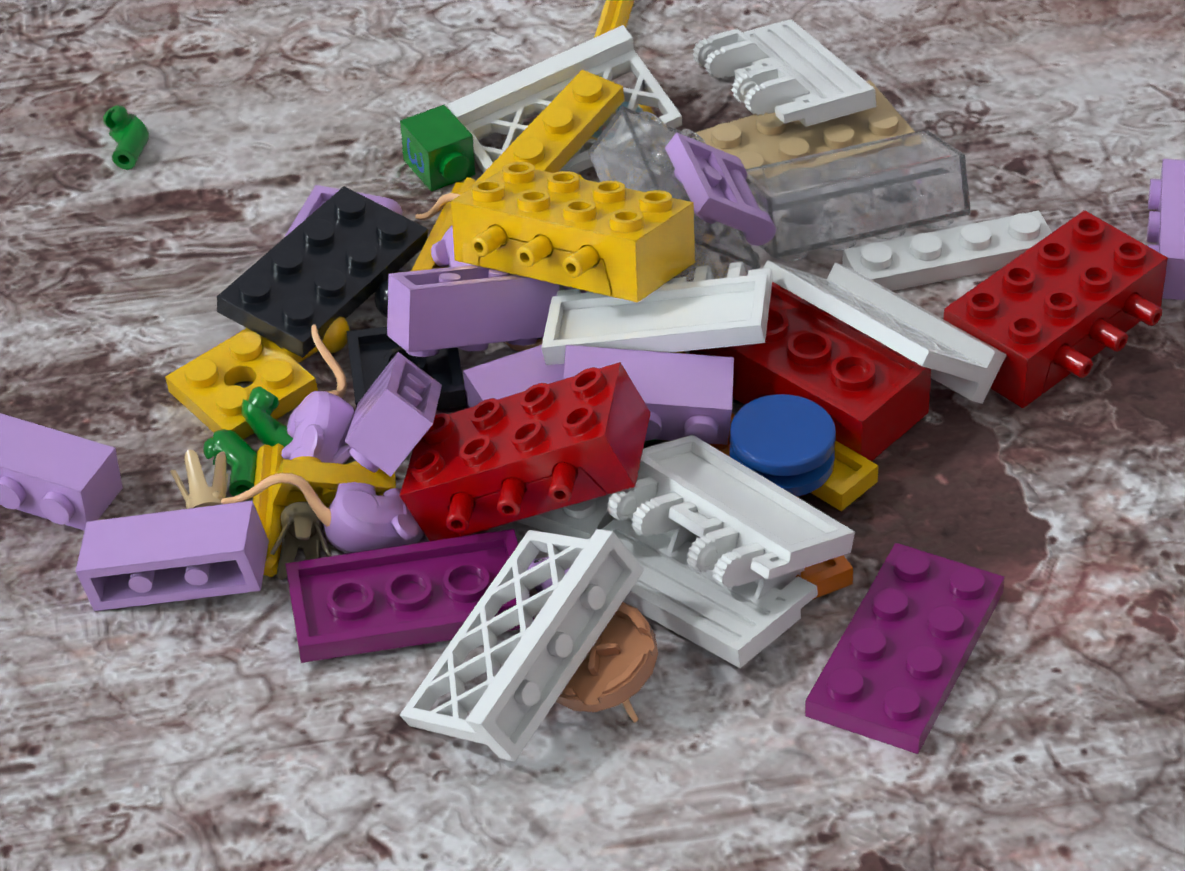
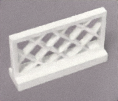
(526, 93)
(951, 353)
(537, 658)

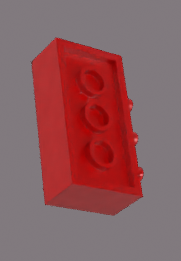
(1062, 304)
(815, 356)
(527, 453)

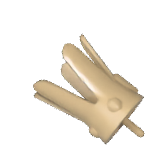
(200, 493)

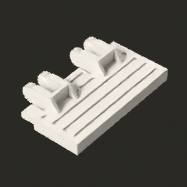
(785, 73)
(669, 320)
(742, 519)
(690, 603)

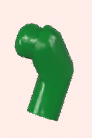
(239, 457)

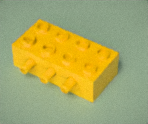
(574, 231)

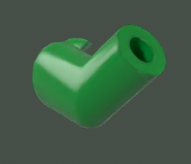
(129, 134)
(257, 414)

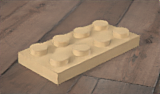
(768, 140)

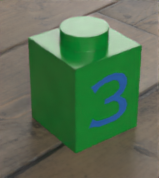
(437, 147)

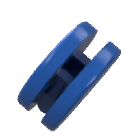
(785, 441)

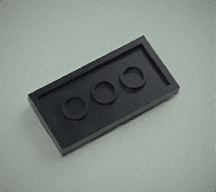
(322, 270)

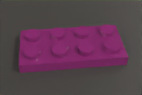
(393, 594)
(905, 648)

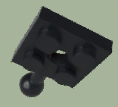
(373, 350)

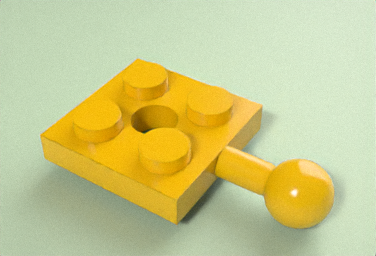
(208, 381)

